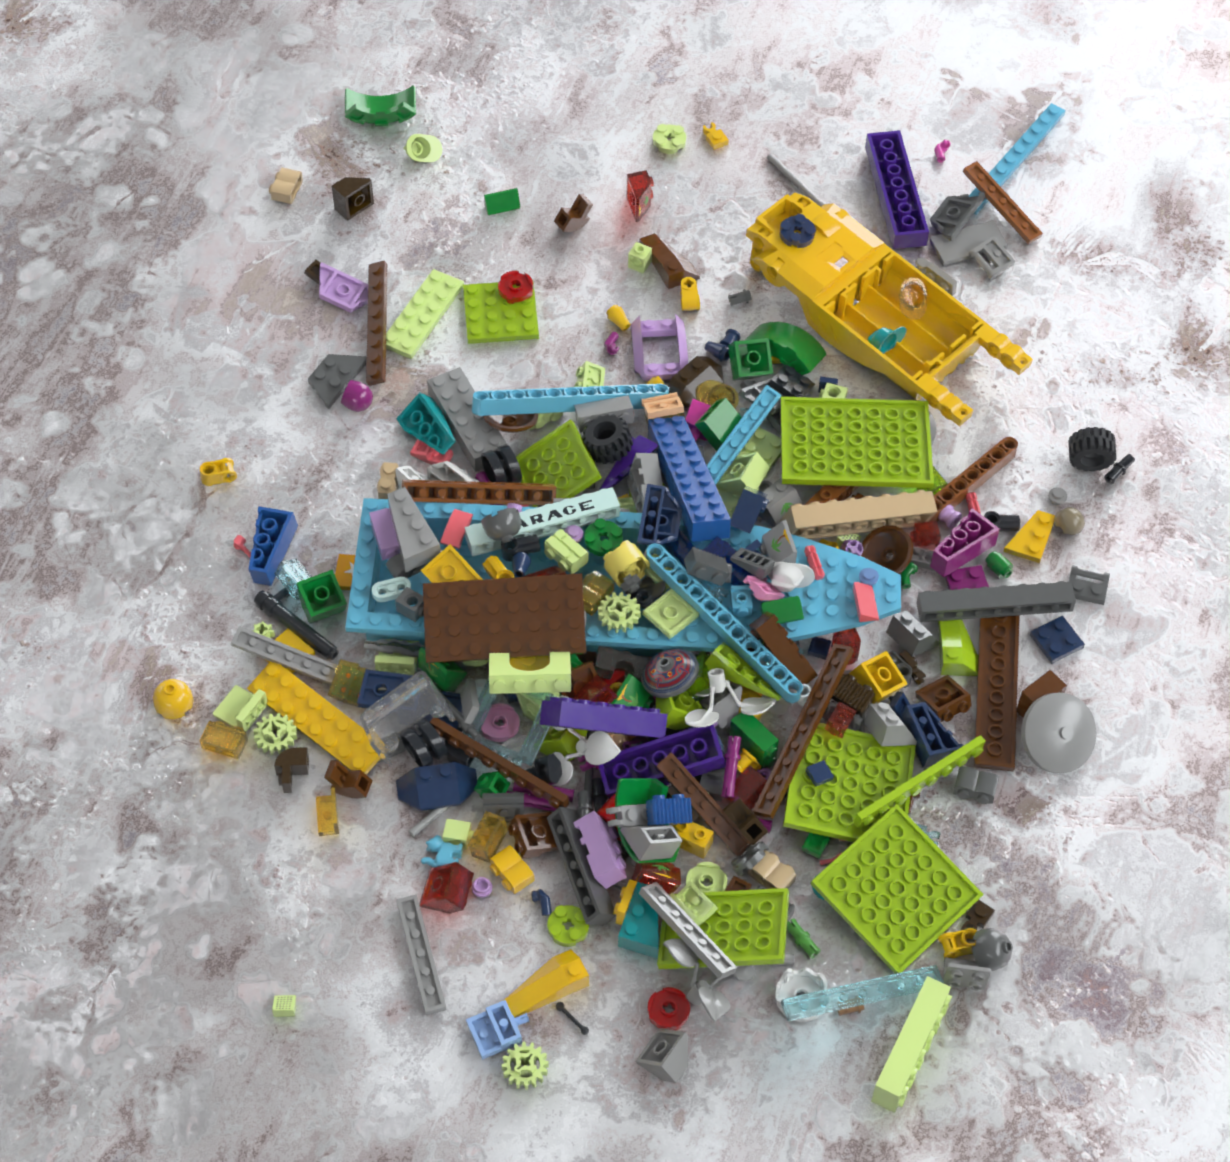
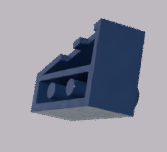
(931, 736)

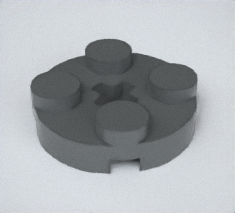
(750, 858)

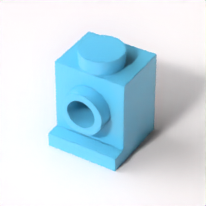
(741, 601)

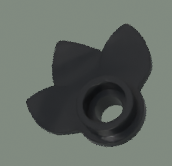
(648, 592)

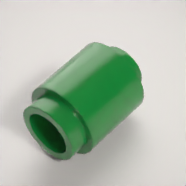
(999, 565)

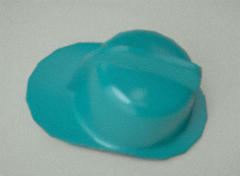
(885, 338)

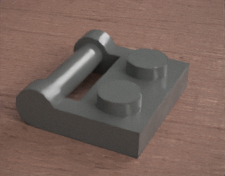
(1088, 590)

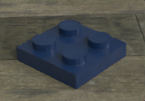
(1057, 639)

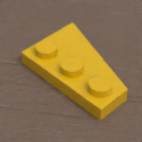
(1032, 537)

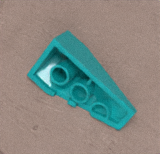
(427, 423)

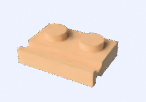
(662, 405)

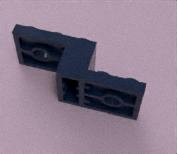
(379, 679)

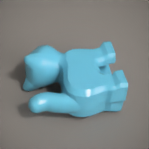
(445, 850)

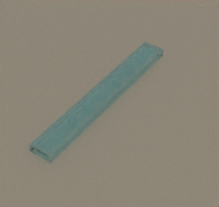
(858, 993)

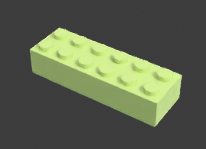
(912, 1045)

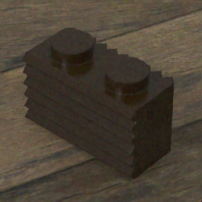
(854, 694)

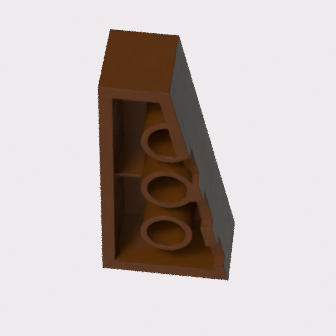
(775, 639)

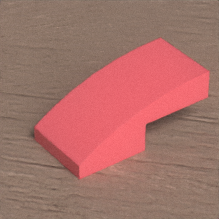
(429, 455)
(455, 528)

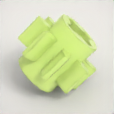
(264, 629)

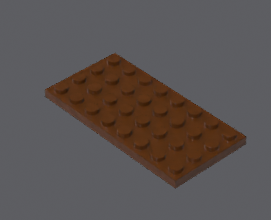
(504, 617)

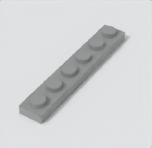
(284, 655)
(688, 930)
(421, 955)

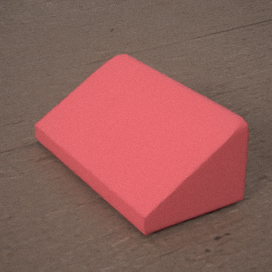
(865, 602)

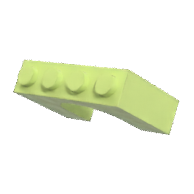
(552, 678)

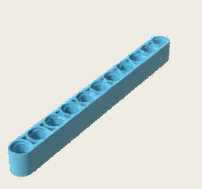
(557, 399)
(727, 630)

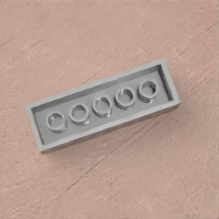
(455, 397)

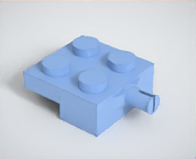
(496, 1029)

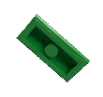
(502, 201)
(785, 609)

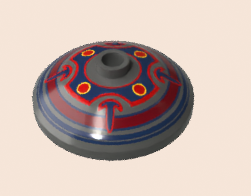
(670, 673)

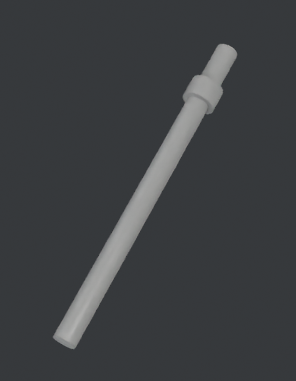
(794, 180)

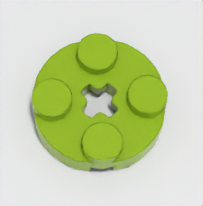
(557, 930)

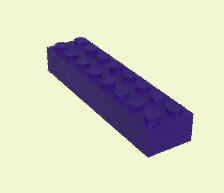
(896, 189)

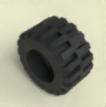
(607, 438)
(1092, 449)

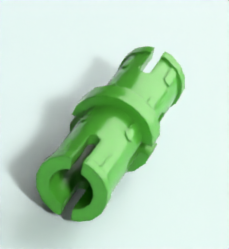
(802, 938)

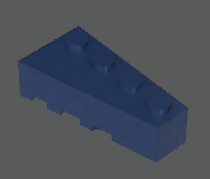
(748, 509)

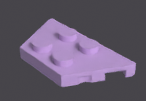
(341, 289)

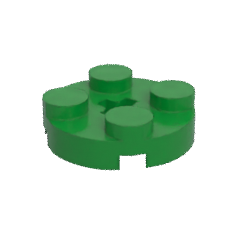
(603, 528)

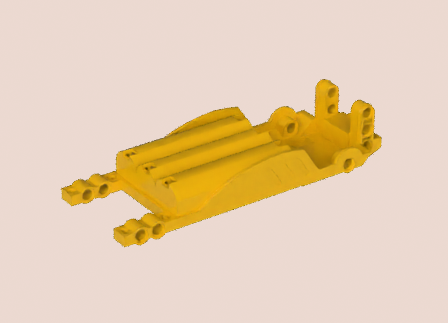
(827, 294)

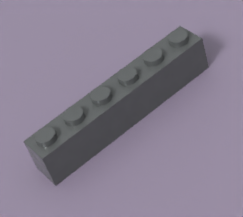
(590, 894)

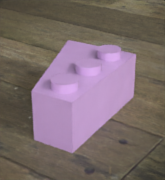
(603, 849)

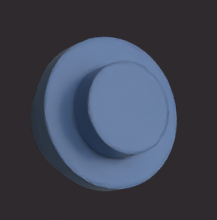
(868, 576)

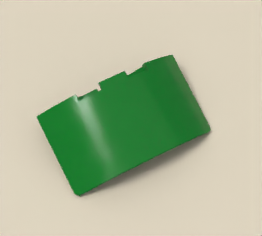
(380, 109)
(791, 345)
(636, 792)

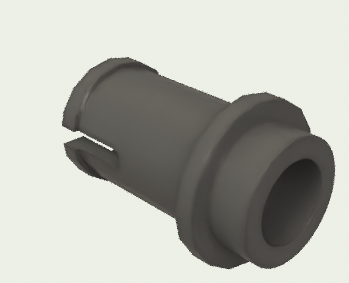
(740, 297)

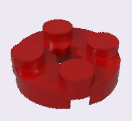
(519, 294)
(672, 1020)

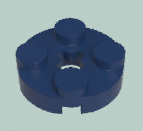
(799, 223)

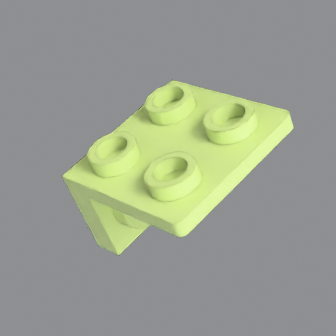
(396, 662)
(241, 707)

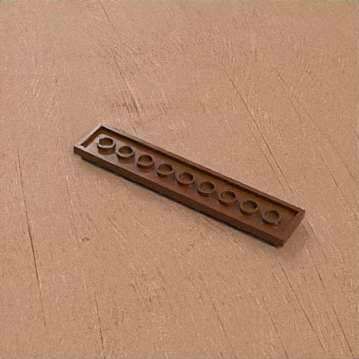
(997, 692)

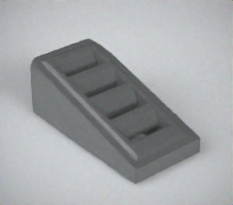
(757, 564)

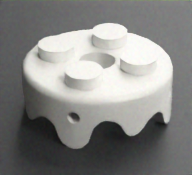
(799, 981)

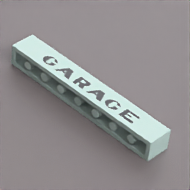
(550, 518)

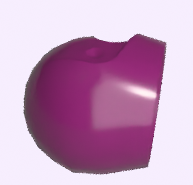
(357, 396)

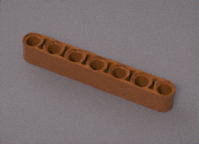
(976, 475)

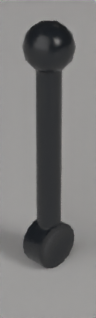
(560, 1007)

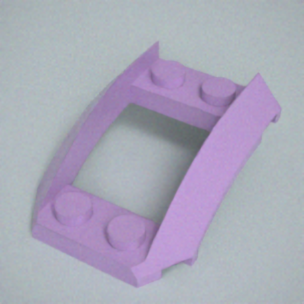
(658, 328)

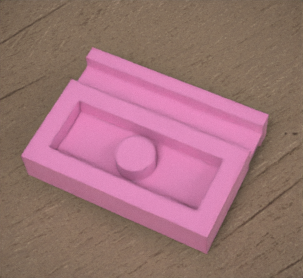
(762, 589)

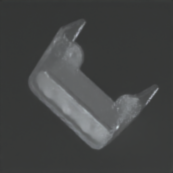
(402, 710)

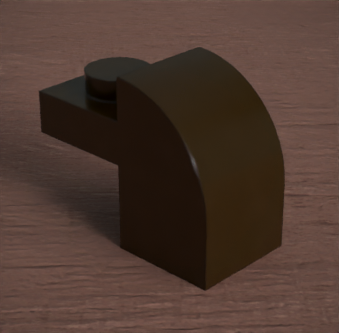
(289, 763)
(745, 820)

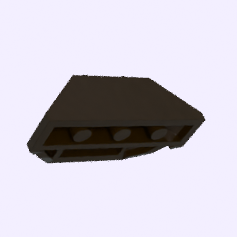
(692, 375)

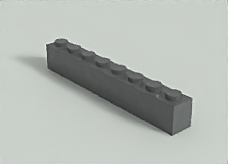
(995, 601)

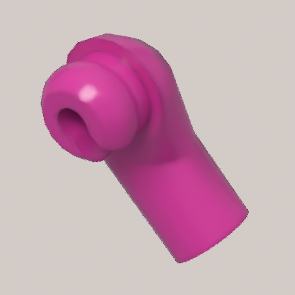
(940, 149)

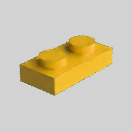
(626, 895)

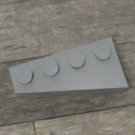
(412, 532)

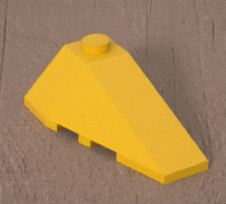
(551, 982)

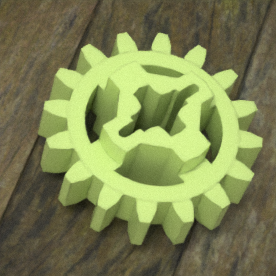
(619, 612)
(266, 738)
(527, 1074)

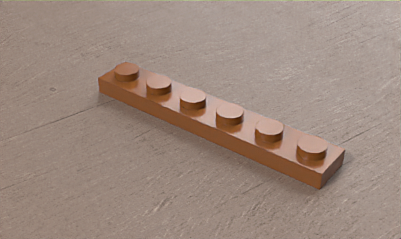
(1002, 202)

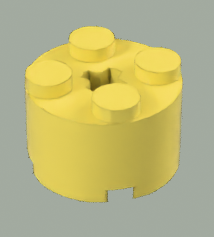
(624, 561)

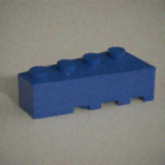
(271, 541)

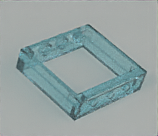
(533, 740)

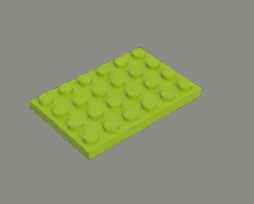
(745, 927)

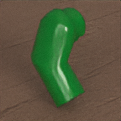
(905, 580)

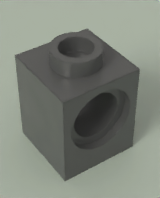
(407, 598)

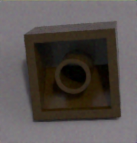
(352, 196)

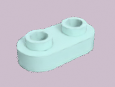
(390, 588)

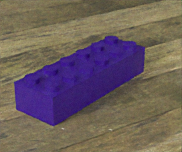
(603, 717)
(695, 748)

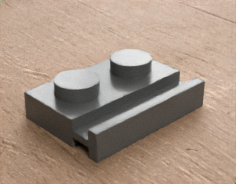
(504, 804)

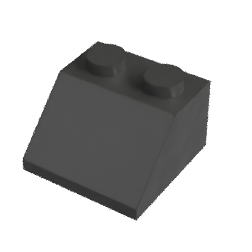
(910, 634)

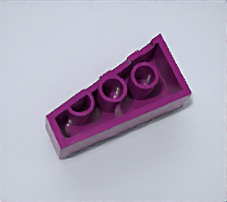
(966, 542)

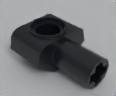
(547, 769)

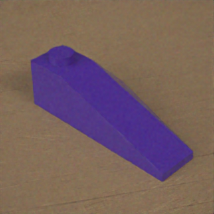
(622, 467)

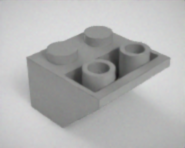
(652, 841)

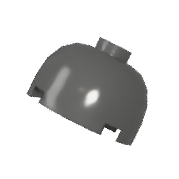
(503, 525)
(992, 949)

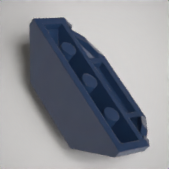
(659, 517)
(437, 786)

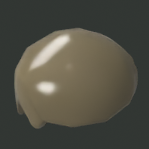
(1070, 521)

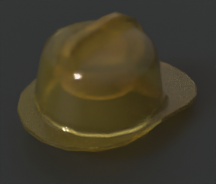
(913, 298)
(712, 390)

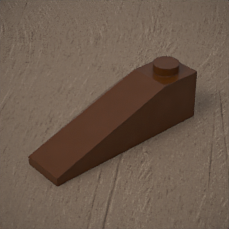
(668, 262)

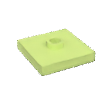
(670, 613)

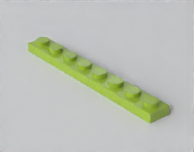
(915, 785)

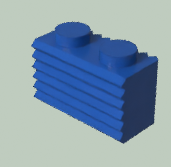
(668, 811)

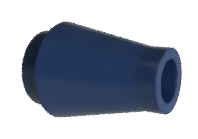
(718, 350)
(520, 564)

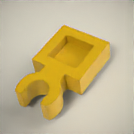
(715, 137)

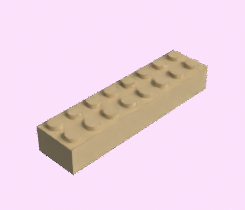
(859, 515)

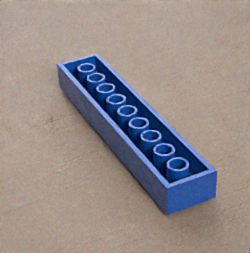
(689, 479)

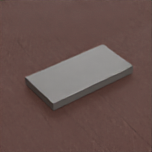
(967, 239)

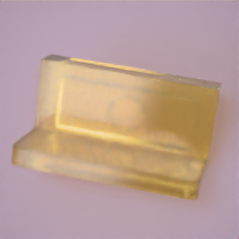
(327, 814)

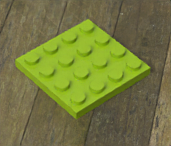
(495, 320)
(560, 461)

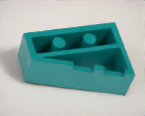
(640, 926)

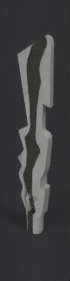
(395, 646)

